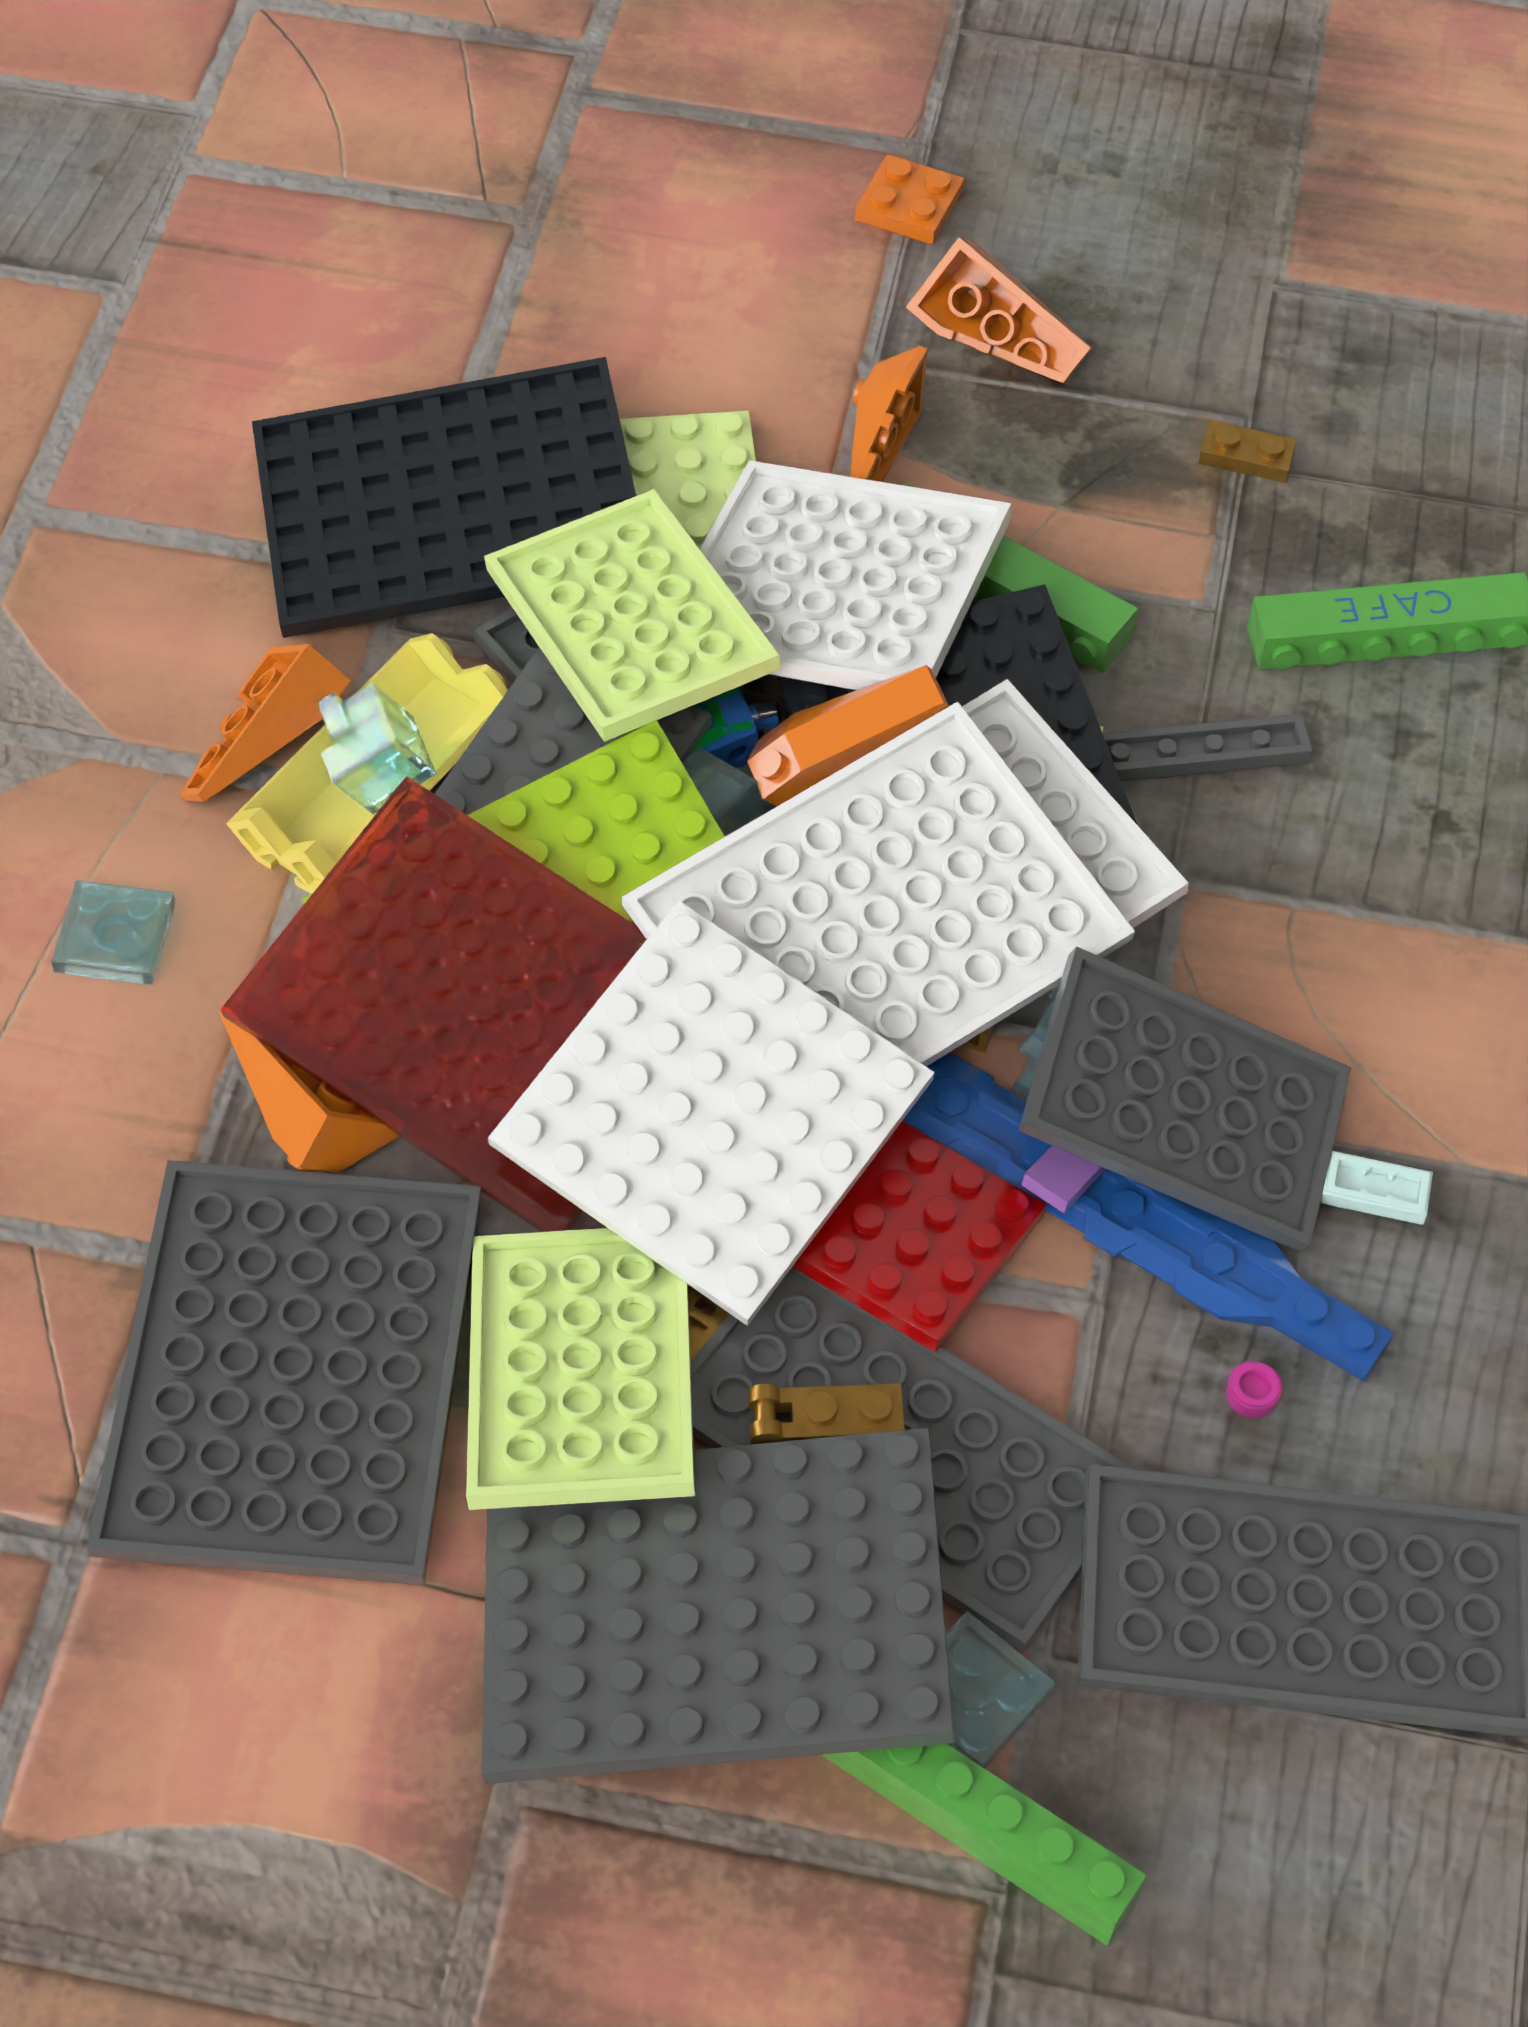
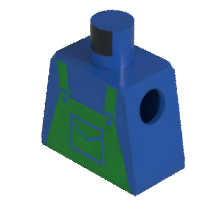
(735, 726)

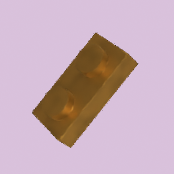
(1247, 451)

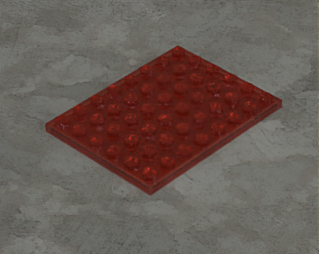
(437, 986)

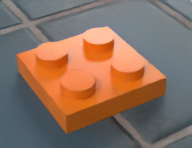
(909, 199)

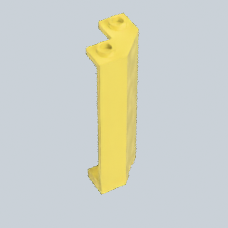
(308, 820)

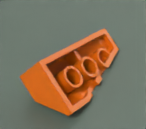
(990, 310)
(887, 412)
(276, 709)
(840, 731)
(303, 1114)

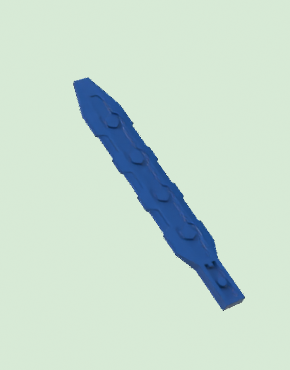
(1197, 1253)

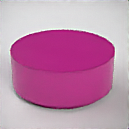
(1254, 1389)

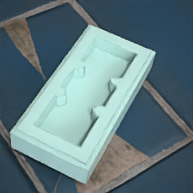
(1377, 1187)

